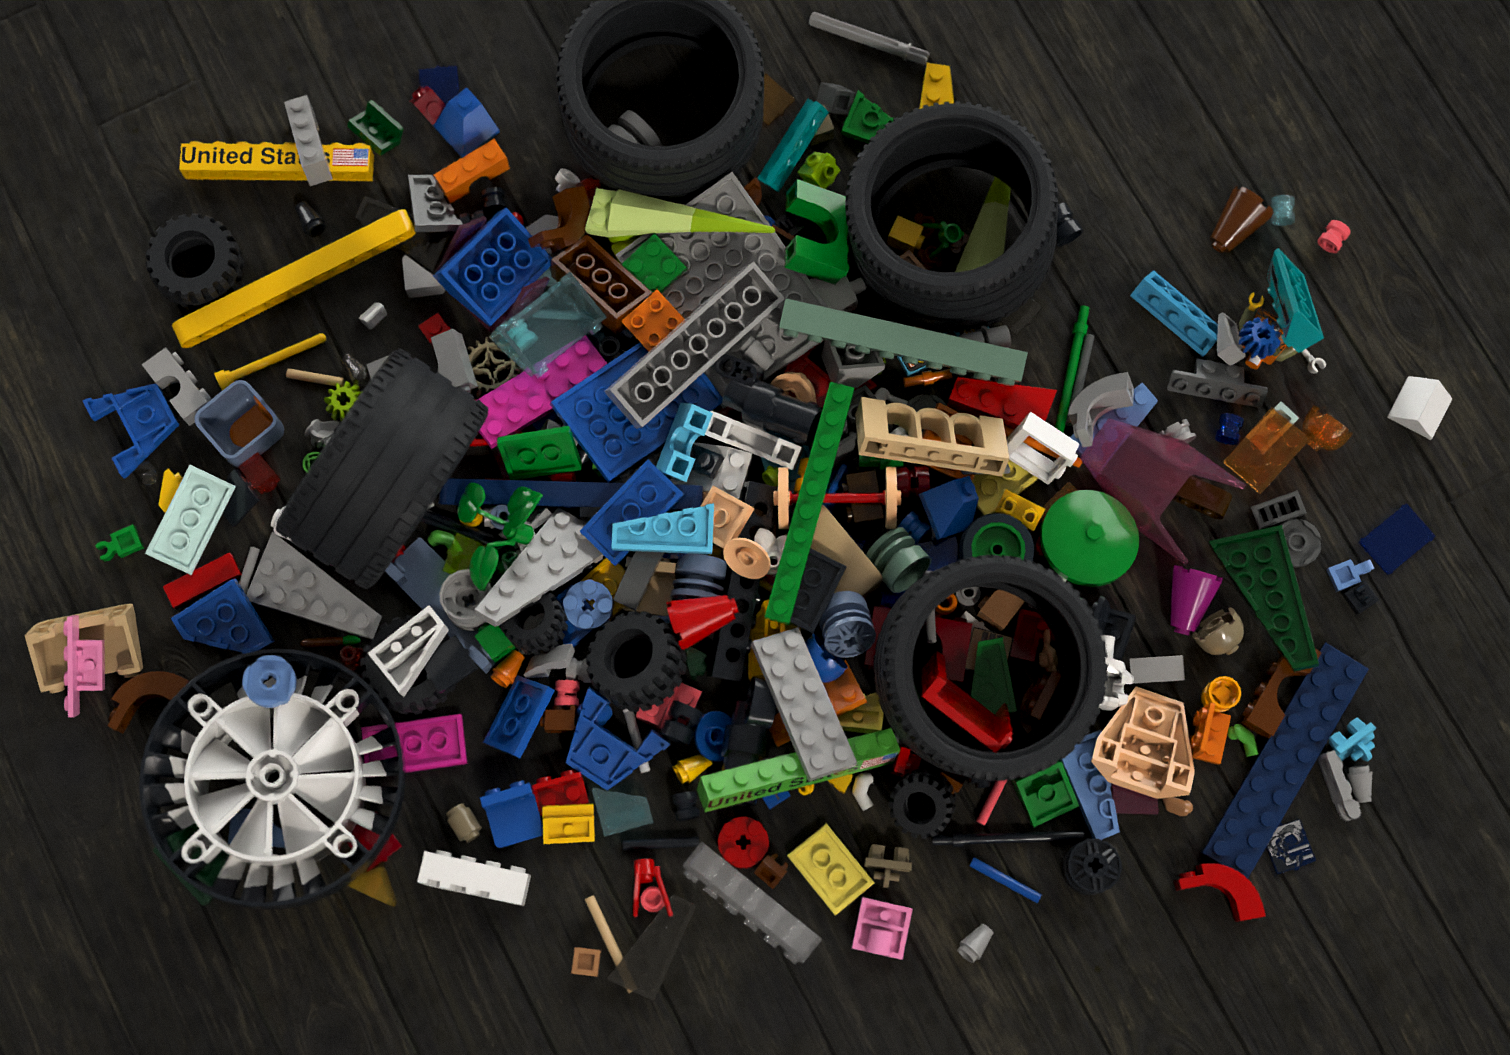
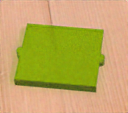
(460, 554)

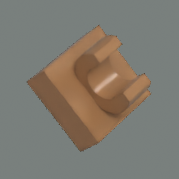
(586, 961)

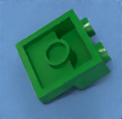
(1046, 794)

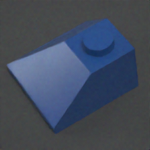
(465, 123)
(950, 506)

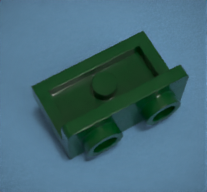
(376, 128)

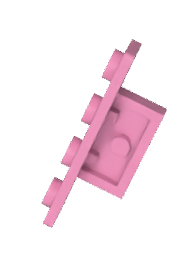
(85, 665)

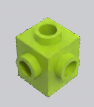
(819, 169)

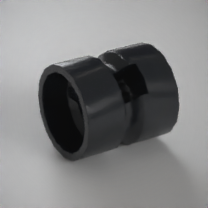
(1067, 228)
(677, 731)

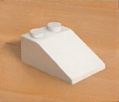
(730, 475)

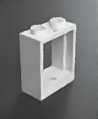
(1033, 460)

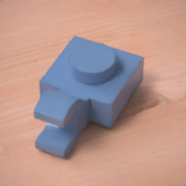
(1347, 575)

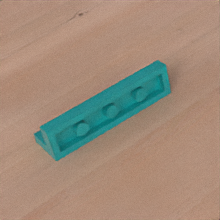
(793, 145)

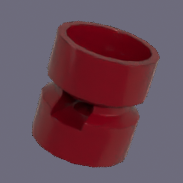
(904, 476)

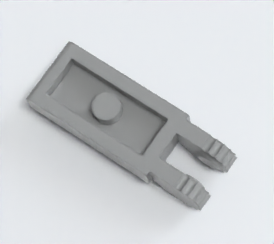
(1338, 786)

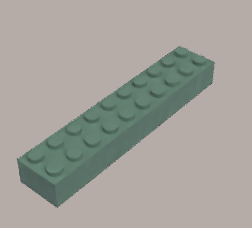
(903, 341)

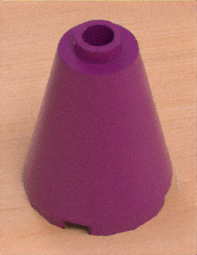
(1191, 597)

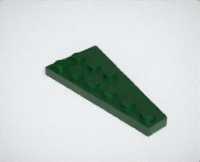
(1266, 578)

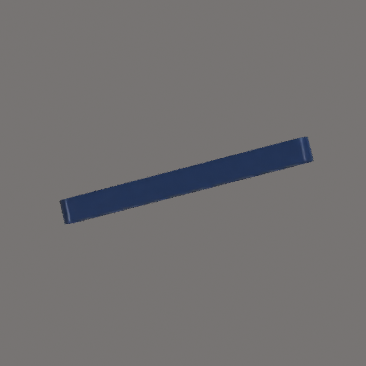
(556, 493)

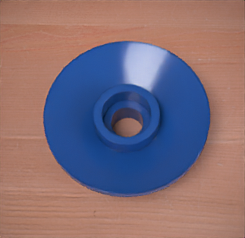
(714, 723)

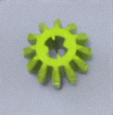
(339, 396)

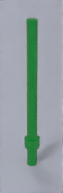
(1079, 330)

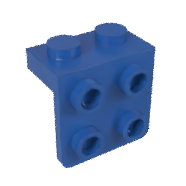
(512, 814)

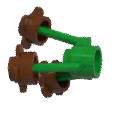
(949, 236)

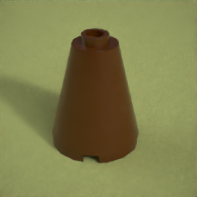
(1239, 219)

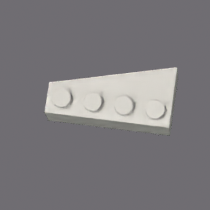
(474, 878)

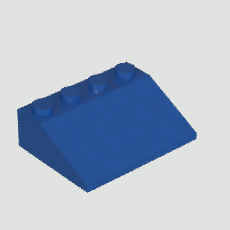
(493, 267)

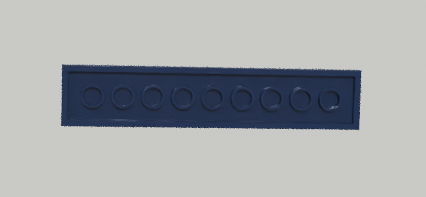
(1284, 762)

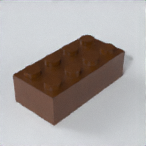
(603, 279)

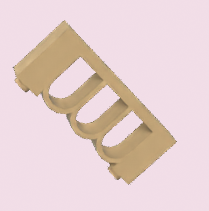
(986, 433)

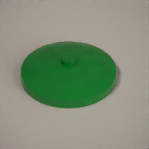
(1089, 538)

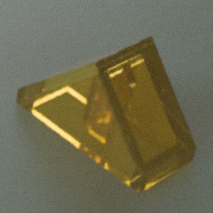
(376, 885)

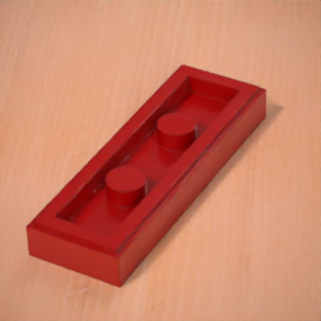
(202, 580)

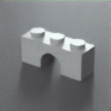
(166, 370)

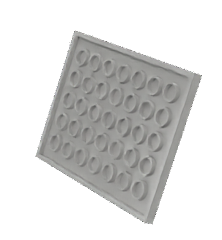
(718, 256)

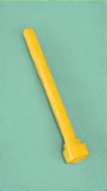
(225, 378)

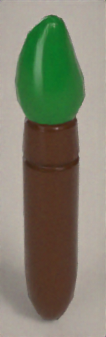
(348, 640)

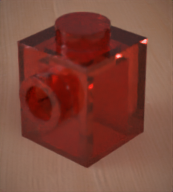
(259, 474)

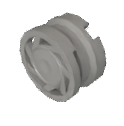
(1180, 431)

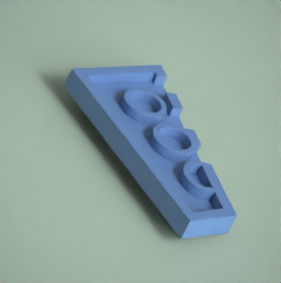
(1133, 415)
(1091, 789)

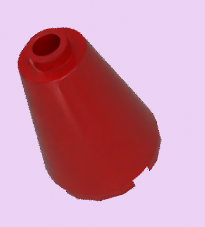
(700, 617)

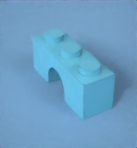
(686, 428)

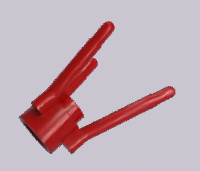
(644, 872)

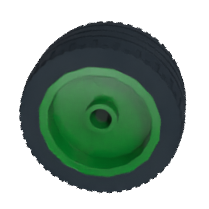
(996, 531)

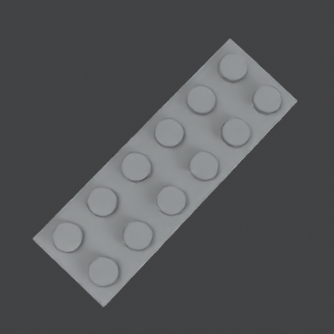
(803, 704)

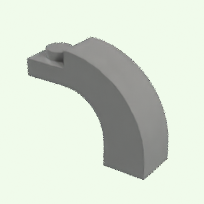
(1097, 399)

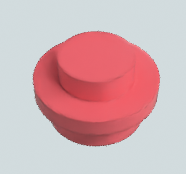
(652, 899)

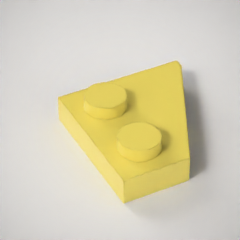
(865, 718)

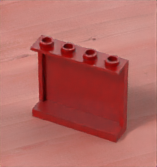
(987, 727)

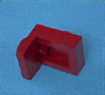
(428, 103)

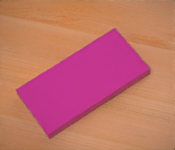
(425, 743)

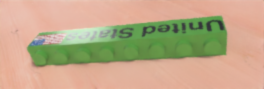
(787, 773)

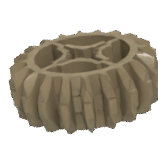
(482, 370)

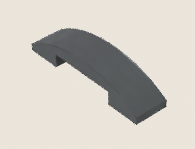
(636, 578)

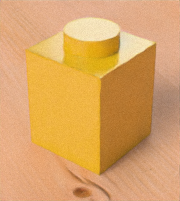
(905, 235)

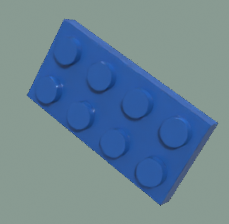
(642, 496)

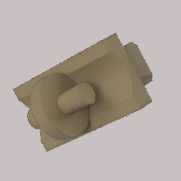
(899, 863)

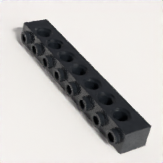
(718, 665)

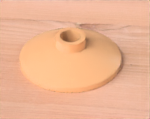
(746, 558)

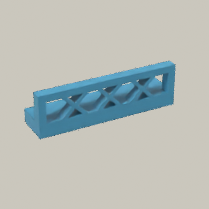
(1177, 312)

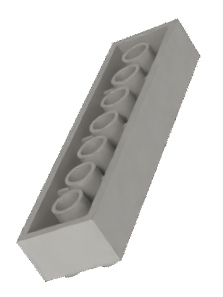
(694, 345)

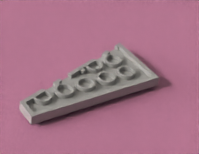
(545, 564)
(302, 589)

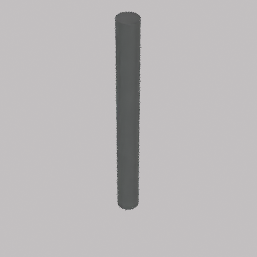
(1082, 370)

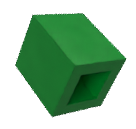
(494, 641)

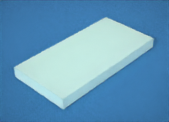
(190, 519)

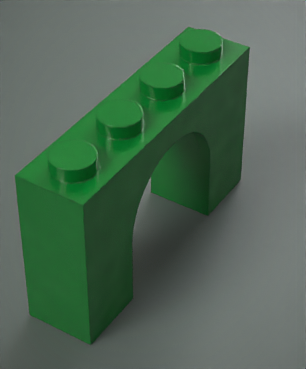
(827, 210)

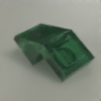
(696, 662)

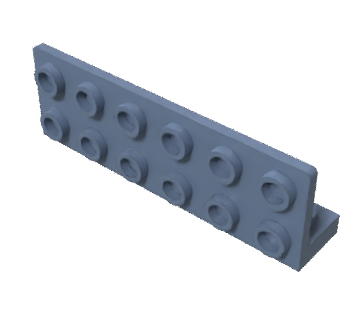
(421, 577)

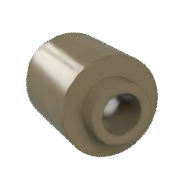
(463, 823)

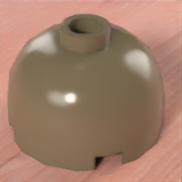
(1220, 633)

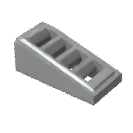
(1228, 340)

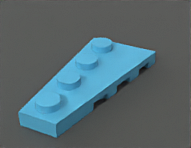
(668, 532)

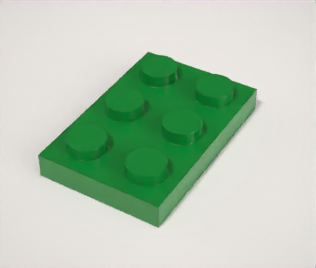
(539, 453)

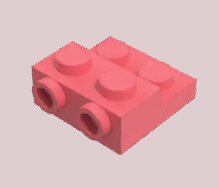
(657, 715)

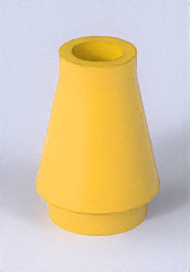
(690, 768)

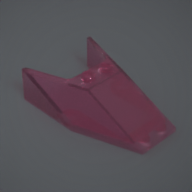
(1146, 474)

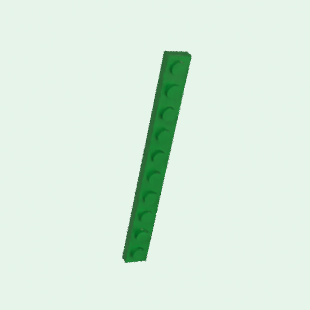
(809, 503)

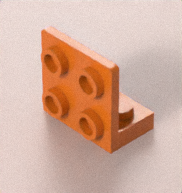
(652, 320)
(1209, 735)

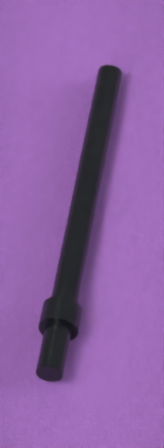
(957, 839)

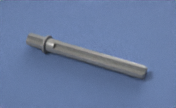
(869, 38)

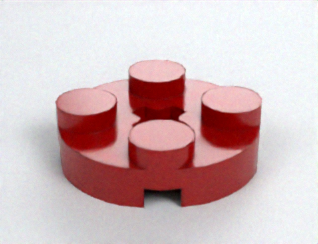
(733, 831)

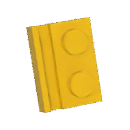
(568, 823)

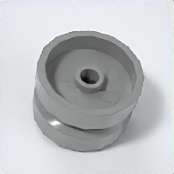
(635, 129)

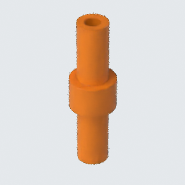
(927, 378)

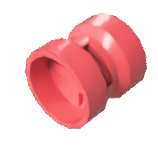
(1334, 235)
(566, 693)

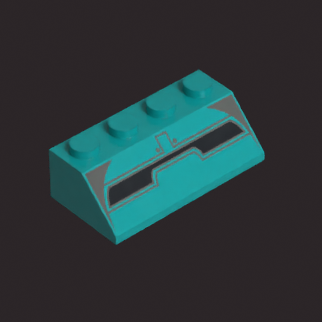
(1293, 303)

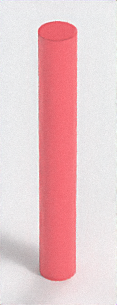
(990, 802)

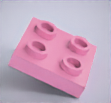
(882, 928)

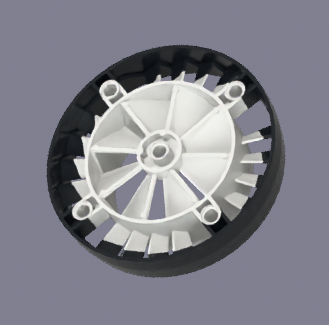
(333, 794)

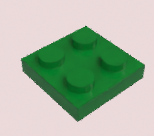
(654, 265)

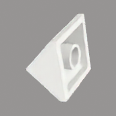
(1421, 405)

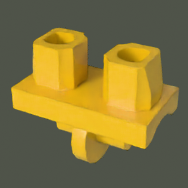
(1020, 508)

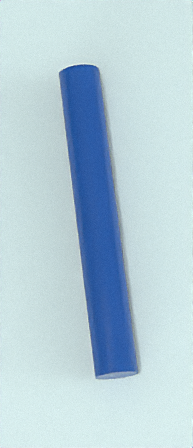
(1005, 880)

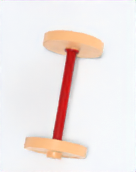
(890, 497)

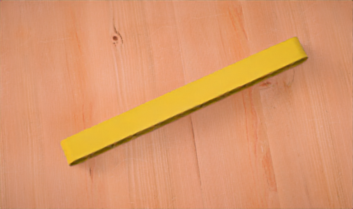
(293, 279)

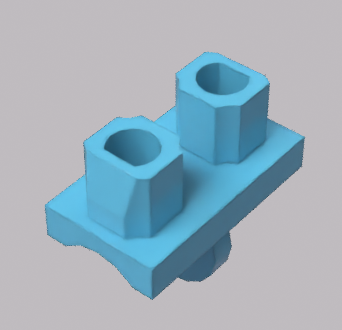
(1358, 744)

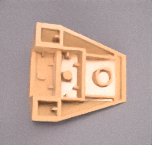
(1147, 747)

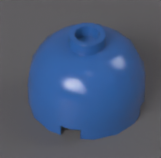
(827, 665)

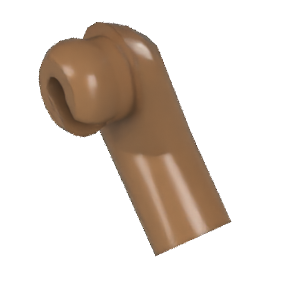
(1177, 806)

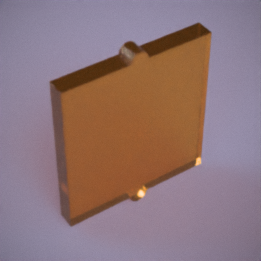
(775, 100)

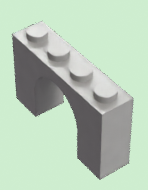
(451, 357)

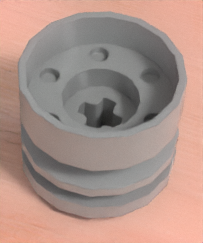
(456, 593)

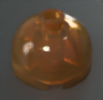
(1324, 431)

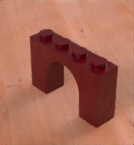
(951, 636)

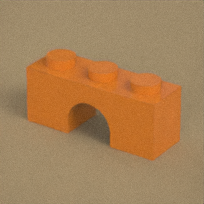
(458, 176)

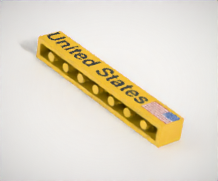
(270, 161)

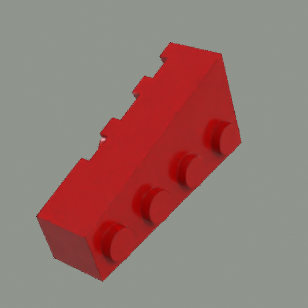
(1000, 400)

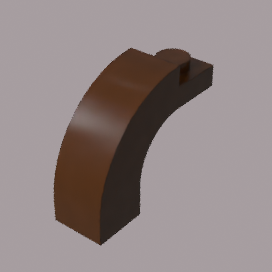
(573, 214)
(139, 690)

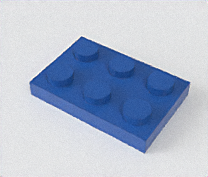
(518, 716)

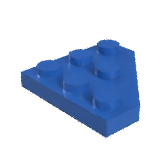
(224, 621)

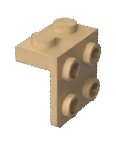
(658, 589)

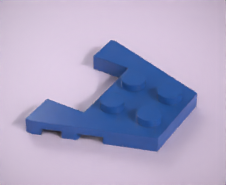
(145, 417)
(601, 753)

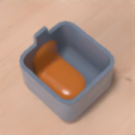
(239, 423)

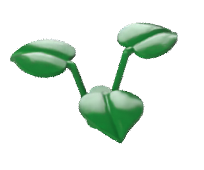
(519, 507)

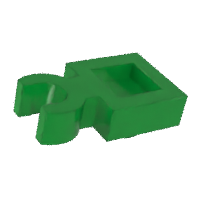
(123, 542)

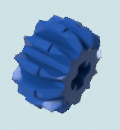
(1259, 338)

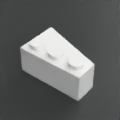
(409, 649)

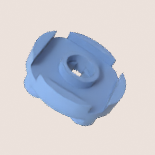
(602, 607)
(280, 692)

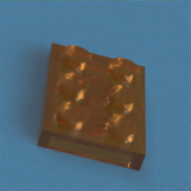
(1266, 450)

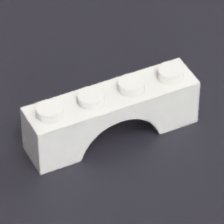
(754, 441)

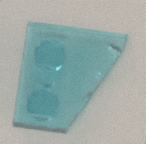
(621, 811)

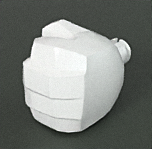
(1117, 678)

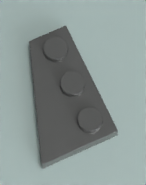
(429, 207)

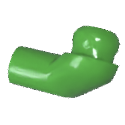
(440, 537)
(1246, 737)

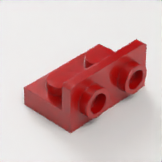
(560, 791)

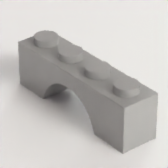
(308, 141)

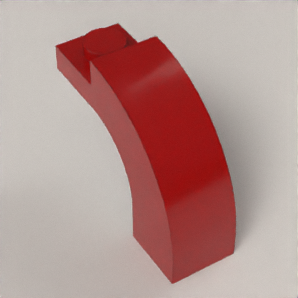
(1235, 886)

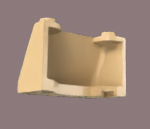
(836, 544)
(113, 624)

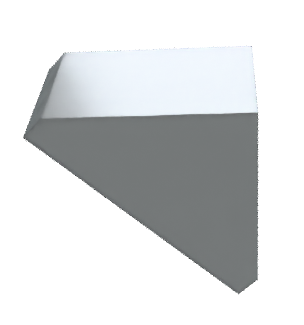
(418, 280)

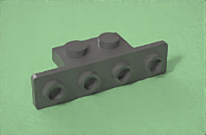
(1217, 382)

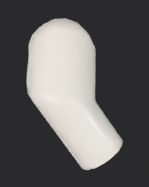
(860, 790)

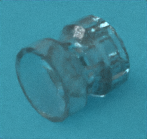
(1282, 207)

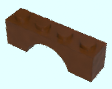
(1265, 713)

